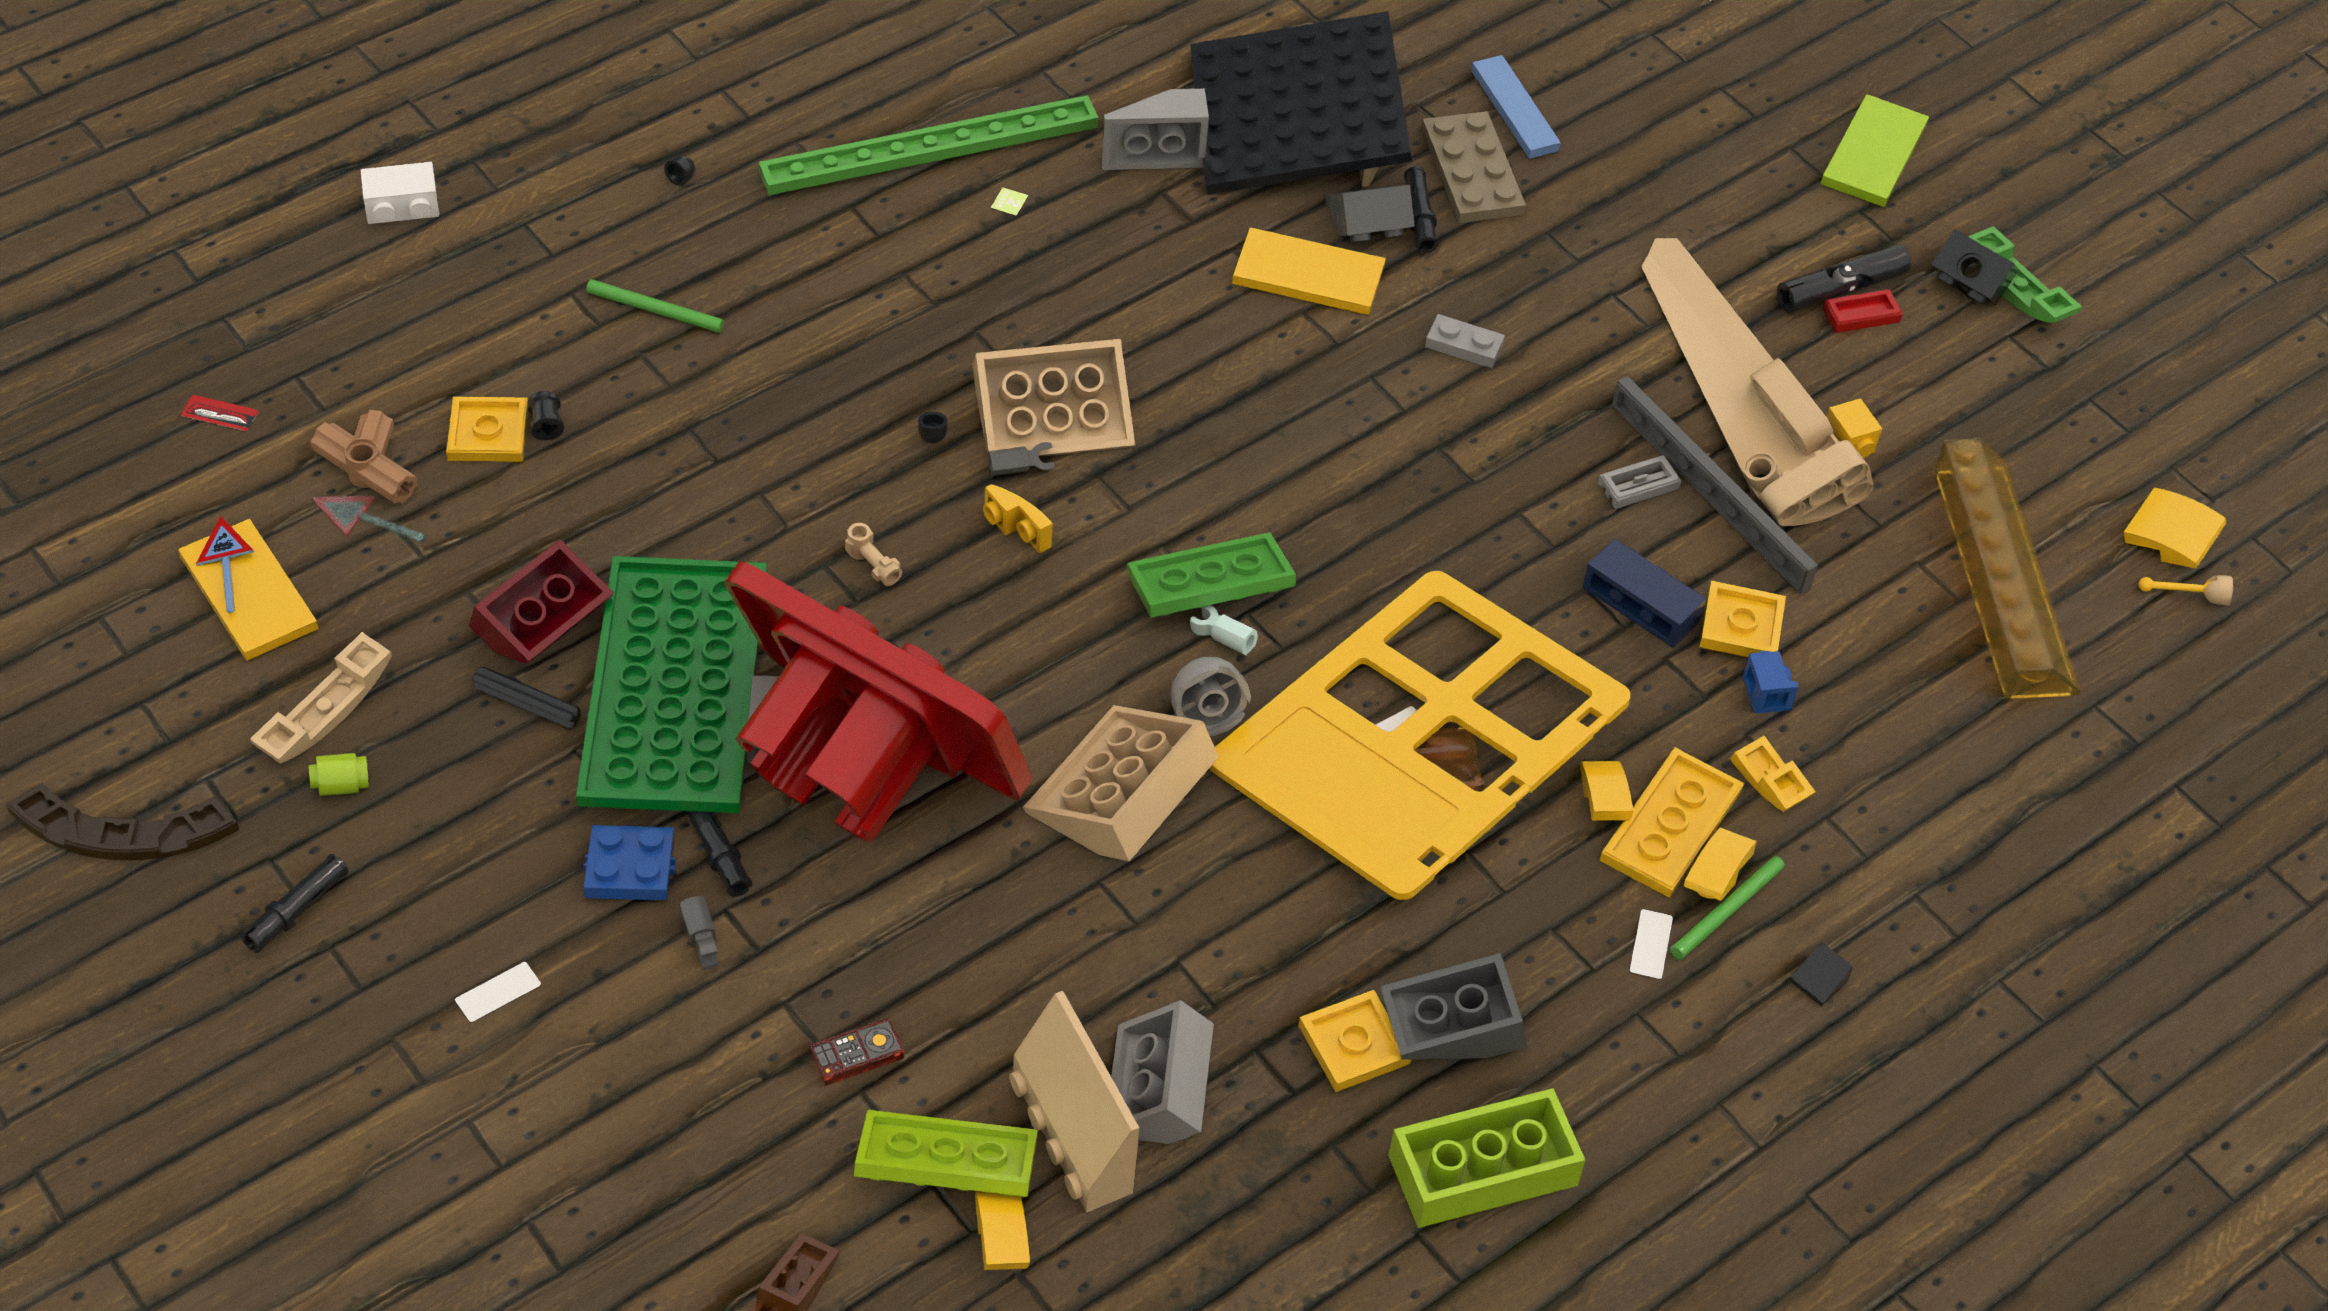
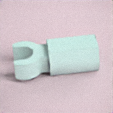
(1225, 630)

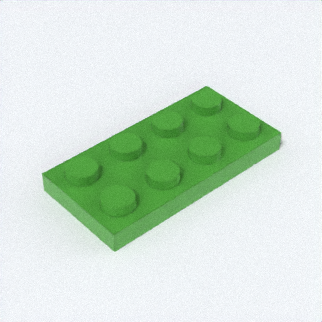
(1211, 574)

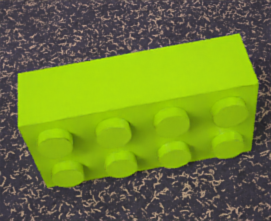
(1486, 1157)

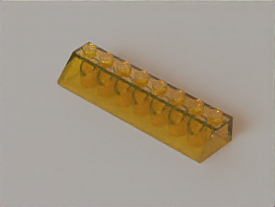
(2004, 572)

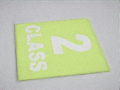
(1009, 201)

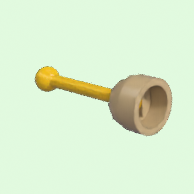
(2216, 589)

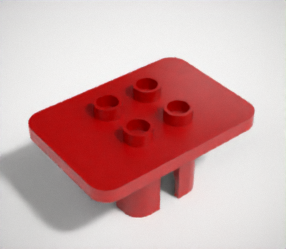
(861, 710)

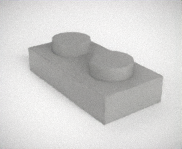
(1464, 341)

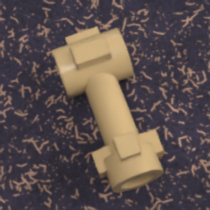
(860, 546)

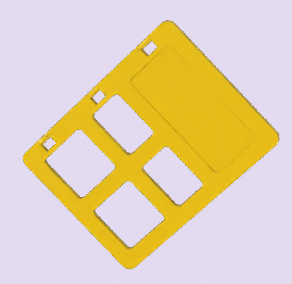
(1366, 788)

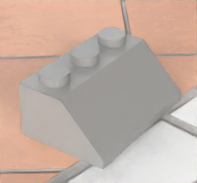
(1164, 1071)

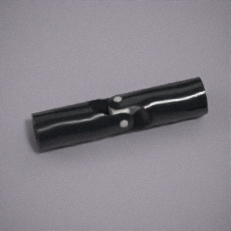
(1846, 277)

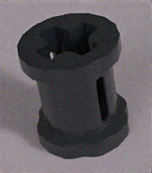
(546, 420)

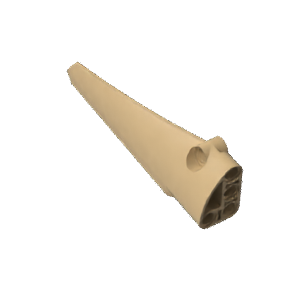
(1756, 399)

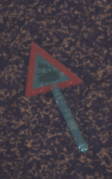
(348, 510)

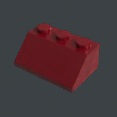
(539, 604)

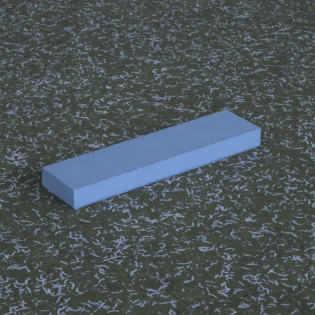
(1515, 106)

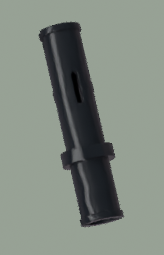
(1424, 217)
(722, 855)
(281, 914)

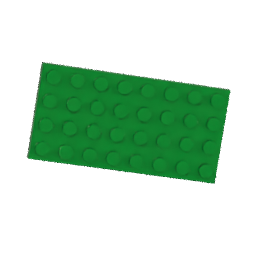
(669, 690)

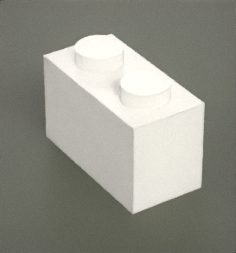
(399, 192)

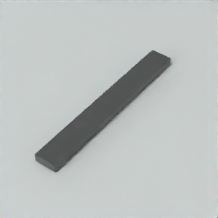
(1715, 485)

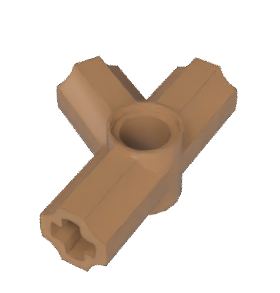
(365, 456)

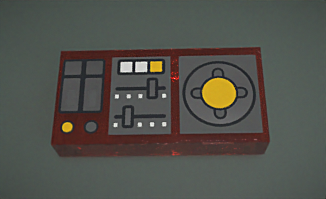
(856, 1051)

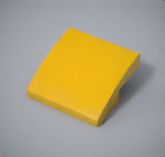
(2176, 527)

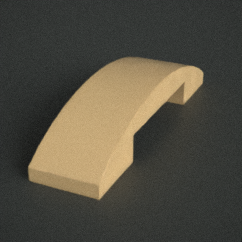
(327, 704)

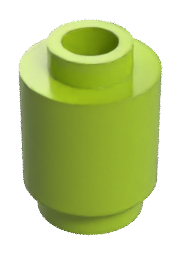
(339, 774)

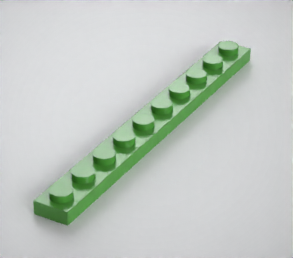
(927, 145)

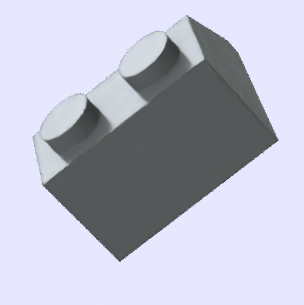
(1371, 210)

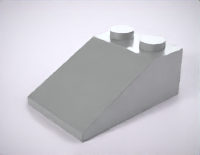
(1157, 132)

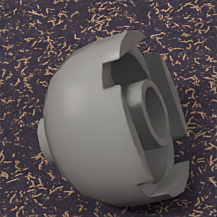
(1210, 692)

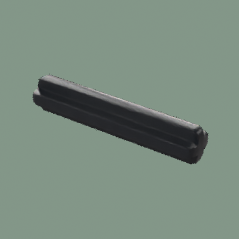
(526, 697)

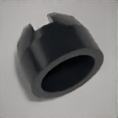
(676, 166)
(932, 427)

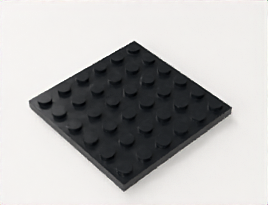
(1301, 103)

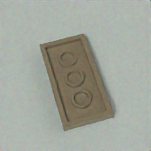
(1473, 167)

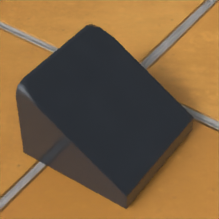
(1822, 974)

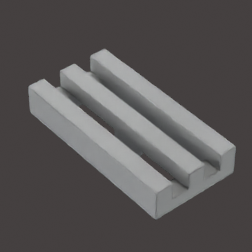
(1642, 486)

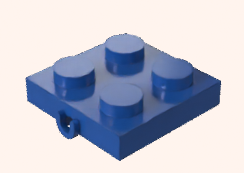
(629, 862)

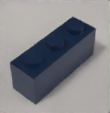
(1644, 593)

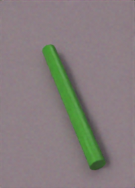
(655, 306)
(1727, 907)

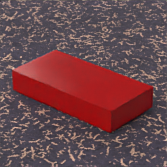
(1862, 311)

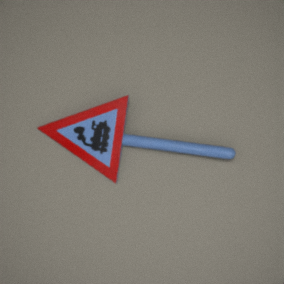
(223, 545)

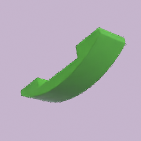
(2025, 289)

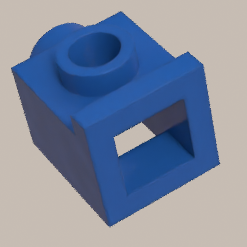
(1769, 683)

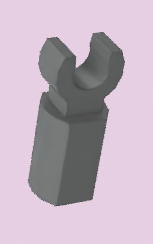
(1017, 459)
(700, 930)

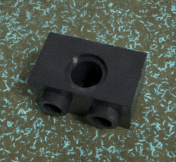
(1961, 252)

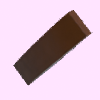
(796, 1276)

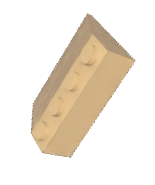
(1055, 396)
(1124, 780)
(1076, 1107)

